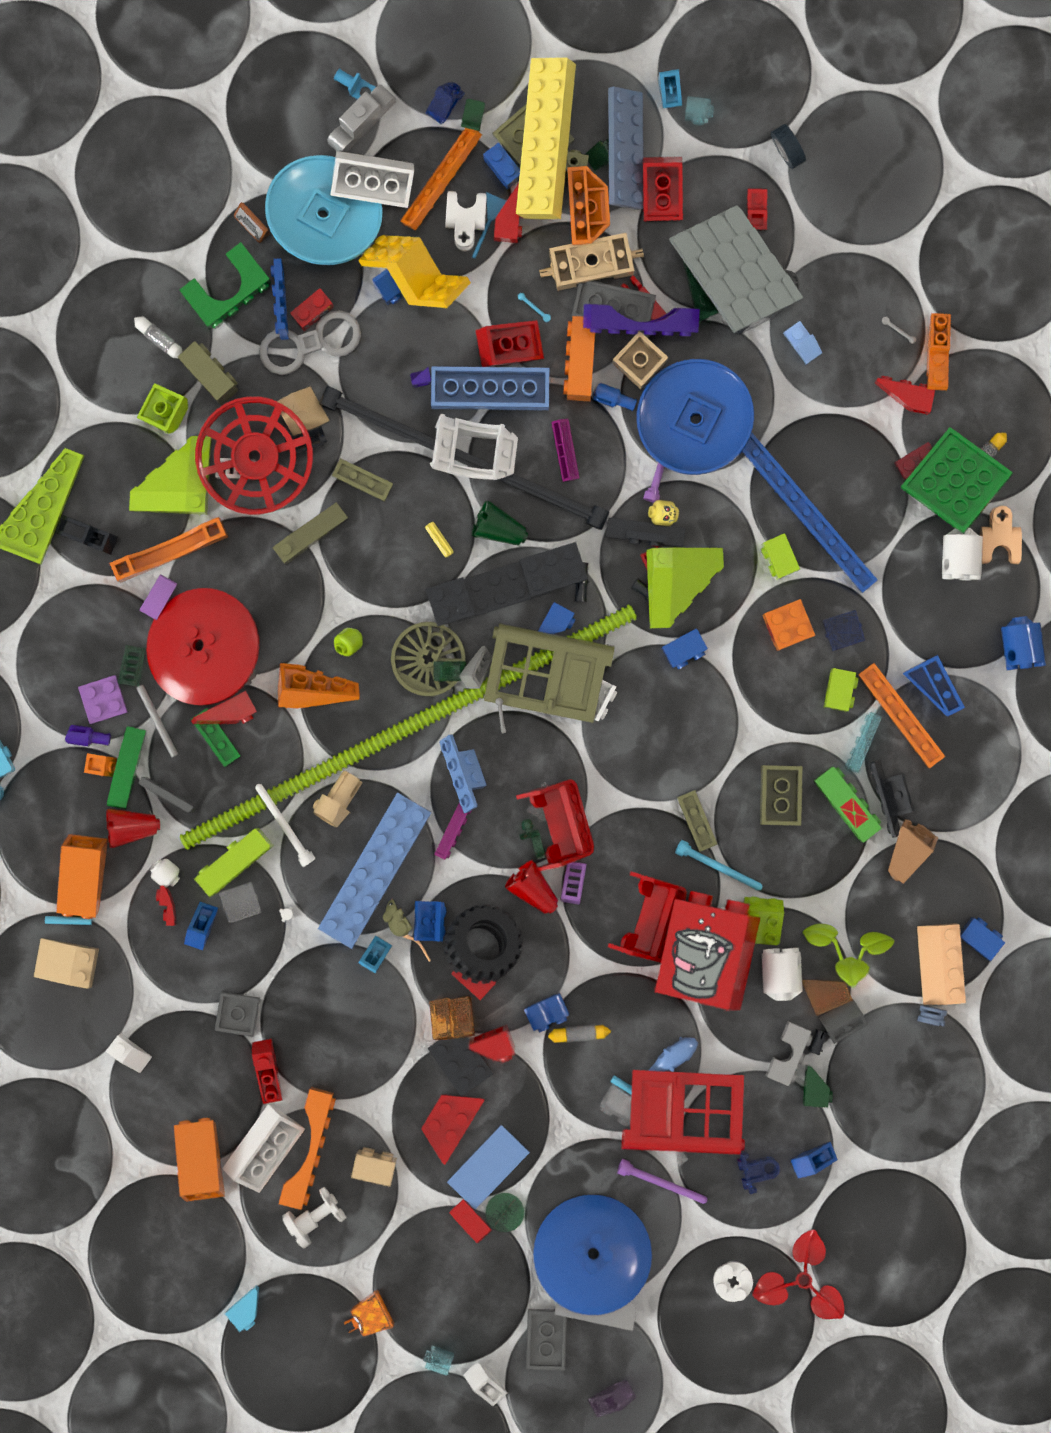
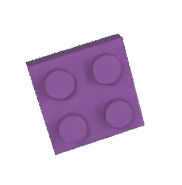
(103, 699)

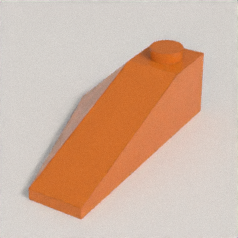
(306, 688)

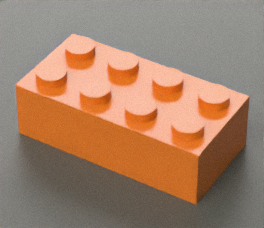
(580, 365)

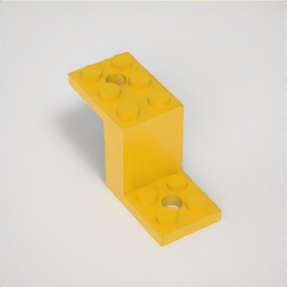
(414, 271)

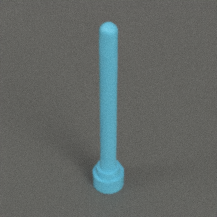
(684, 849)

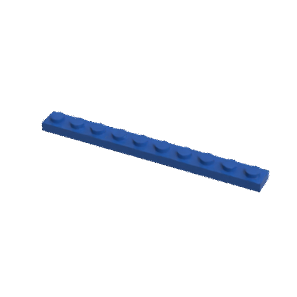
(808, 514)

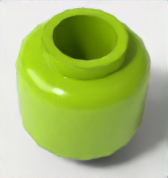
(348, 641)

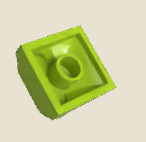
(163, 409)

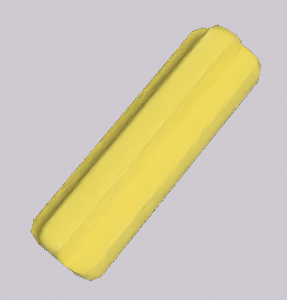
(439, 539)

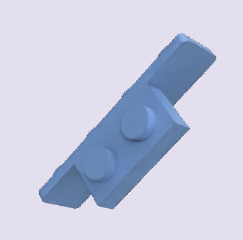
(464, 772)

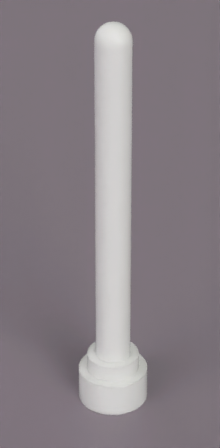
(305, 856)

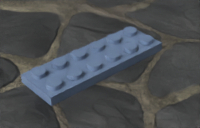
(625, 148)

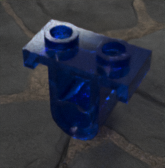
(444, 101)
(755, 1172)

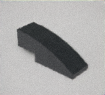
(86, 534)

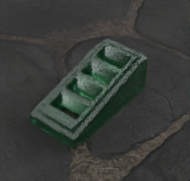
(122, 680)

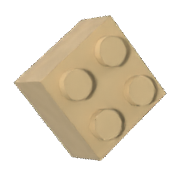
(640, 360)
(374, 1166)

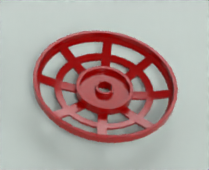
(241, 452)

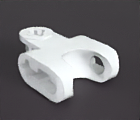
(465, 219)

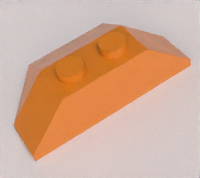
(587, 205)

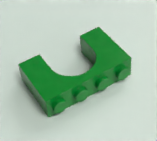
(252, 282)

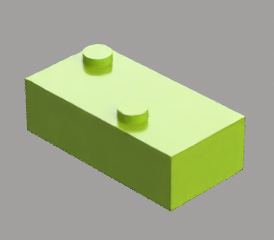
(233, 862)

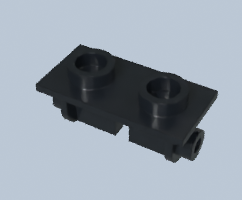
(317, 439)

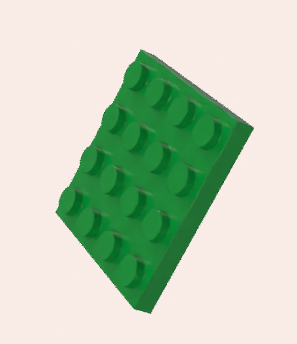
(956, 480)

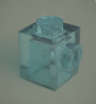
(698, 110)
(438, 1360)

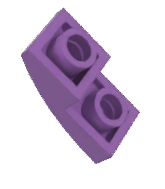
(158, 596)

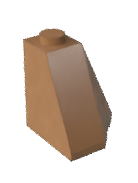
(911, 850)

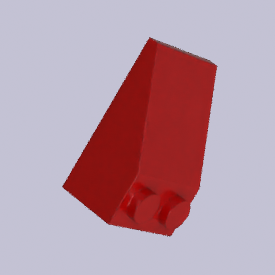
(662, 188)
(509, 344)

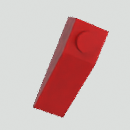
(229, 712)

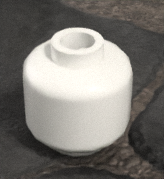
(165, 872)

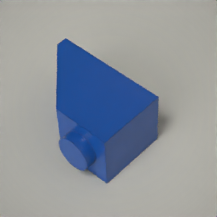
(387, 287)
(557, 620)
(200, 925)
(814, 1160)

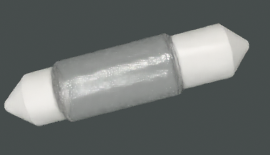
(158, 337)

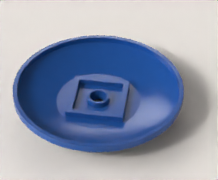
(688, 390)
(585, 1283)

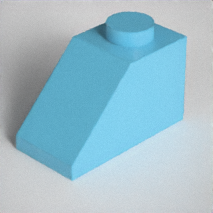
(244, 1310)

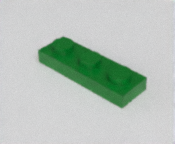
(218, 742)

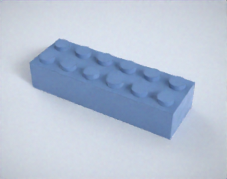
(490, 388)

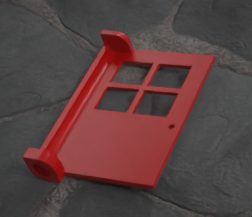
(660, 1110)

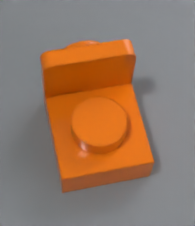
(100, 765)

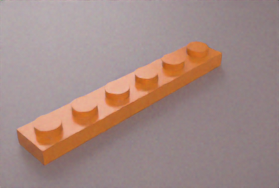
(441, 178)
(901, 715)

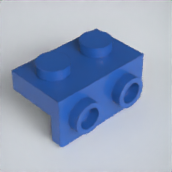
(429, 921)

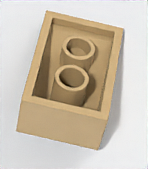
(66, 963)

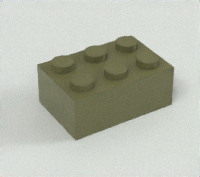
(209, 372)
(781, 795)

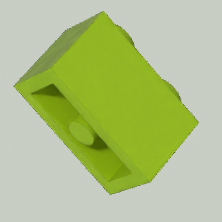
(780, 557)
(840, 690)

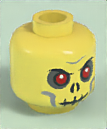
(663, 513)

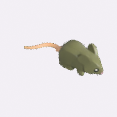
(399, 924)

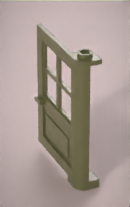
(573, 675)

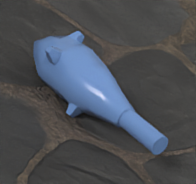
(675, 1055)

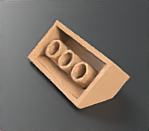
(941, 964)

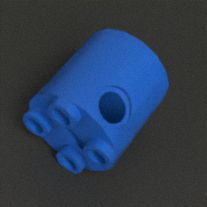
(1023, 644)

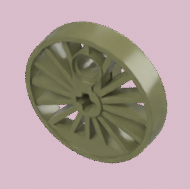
(411, 684)

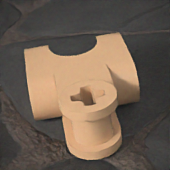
(1001, 534)

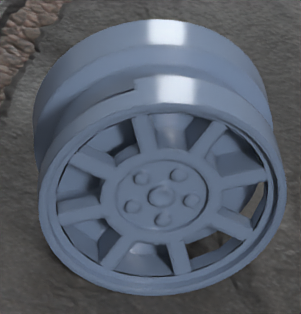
(932, 1018)

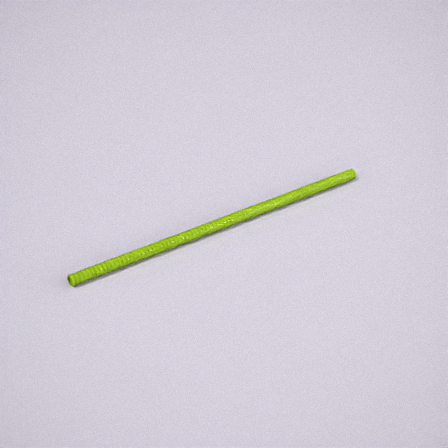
(396, 733)

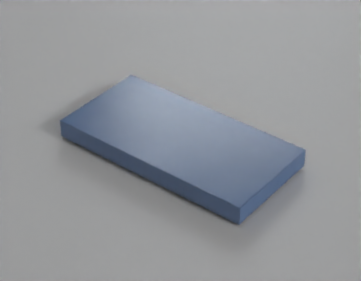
(488, 1166)

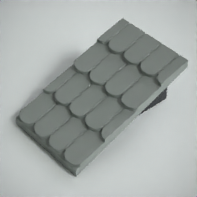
(736, 269)

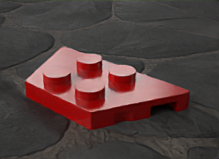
(449, 1122)

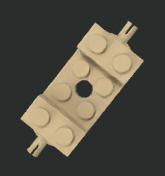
(570, 264)

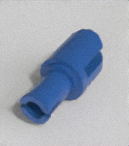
(612, 397)

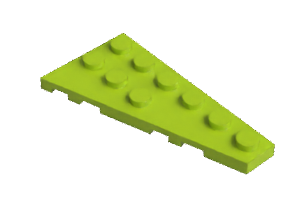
(35, 518)

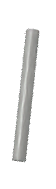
(157, 721)

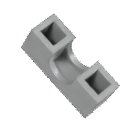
(784, 1070)

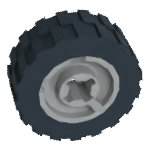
(788, 146)

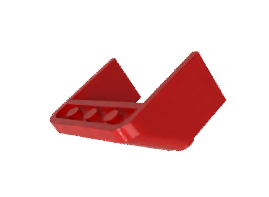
(565, 822)
(654, 920)

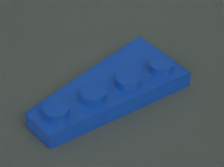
(280, 308)

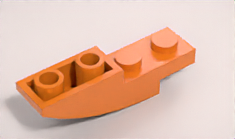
(938, 351)

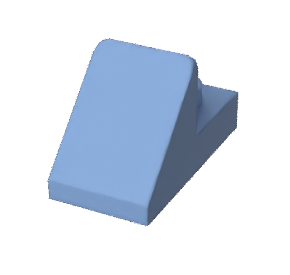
(803, 342)

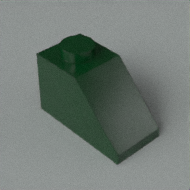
(816, 1091)

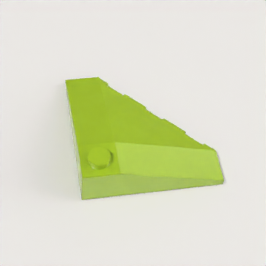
(175, 484)
(676, 578)

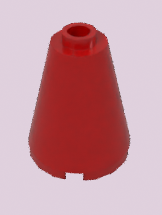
(129, 826)
(532, 888)

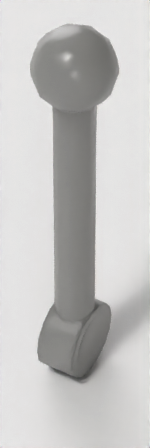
(885, 321)
(499, 702)

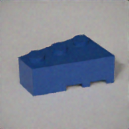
(936, 685)

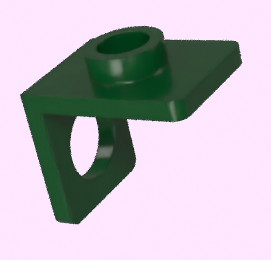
(473, 114)

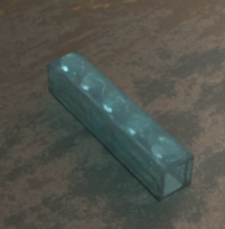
(863, 742)

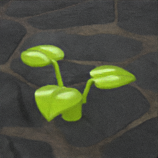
(850, 969)

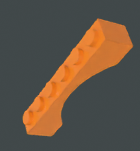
(168, 551)
(317, 1108)

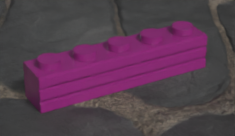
(565, 450)
(452, 831)

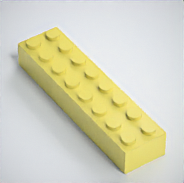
(546, 138)

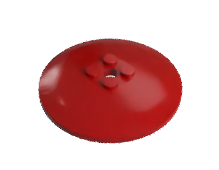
(227, 652)

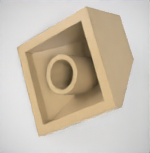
(306, 407)

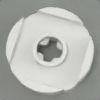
(738, 1291)

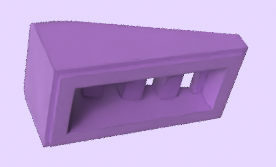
(571, 899)

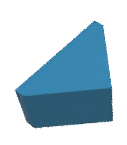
(670, 88)
(375, 954)

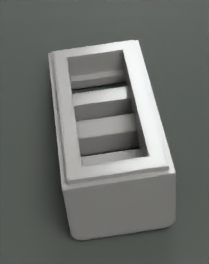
(474, 674)

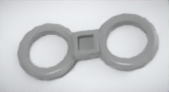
(311, 342)

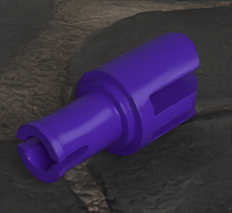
(86, 736)

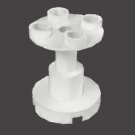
(308, 1221)

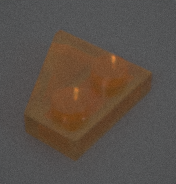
(826, 994)

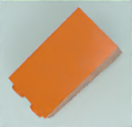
(81, 876)
(198, 1160)

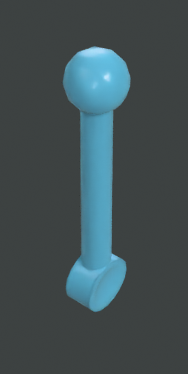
(546, 317)

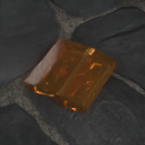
(451, 1018)

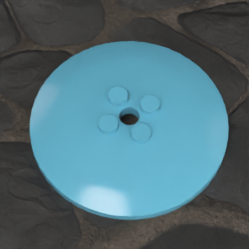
(293, 216)

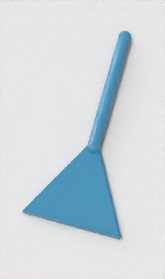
(494, 205)

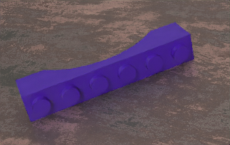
(605, 317)

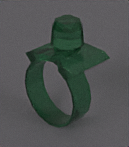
(527, 826)

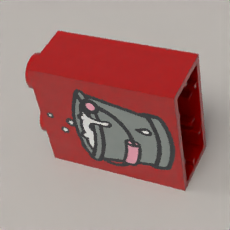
(708, 952)

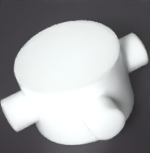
(287, 914)

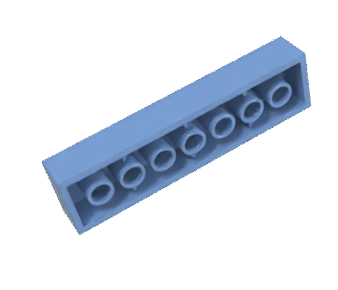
(374, 870)

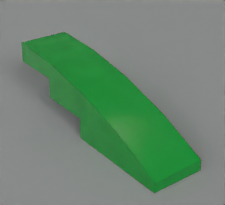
(126, 768)

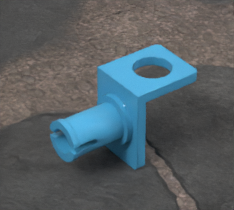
(354, 84)

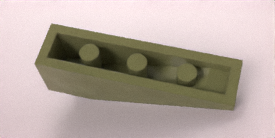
(309, 533)

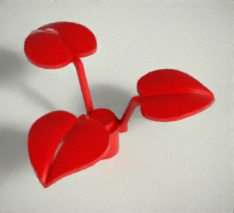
(811, 1250)

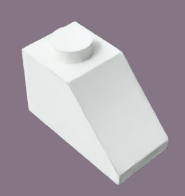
(128, 1053)
(484, 1384)

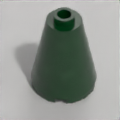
(498, 526)

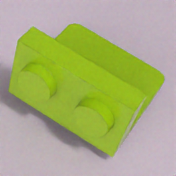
(771, 918)

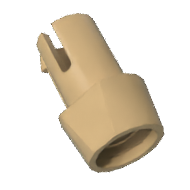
(333, 806)

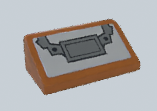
(251, 223)

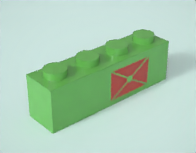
(847, 804)

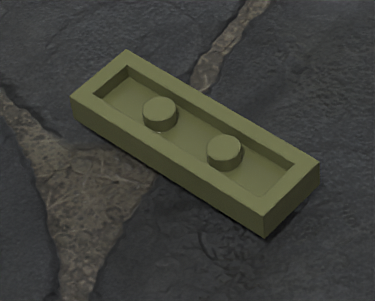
(362, 480)
(697, 820)

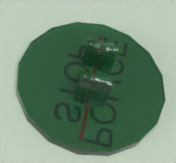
(504, 1212)

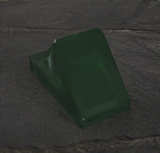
(599, 155)
(448, 670)

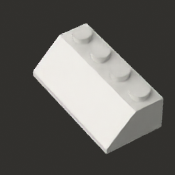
(372, 179)
(263, 1149)

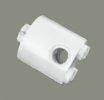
(962, 555)
(782, 973)

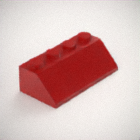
(494, 1044)

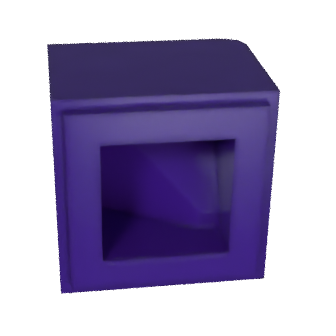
(421, 378)

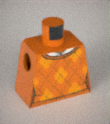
(370, 1316)

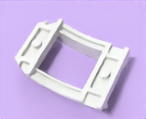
(446, 444)

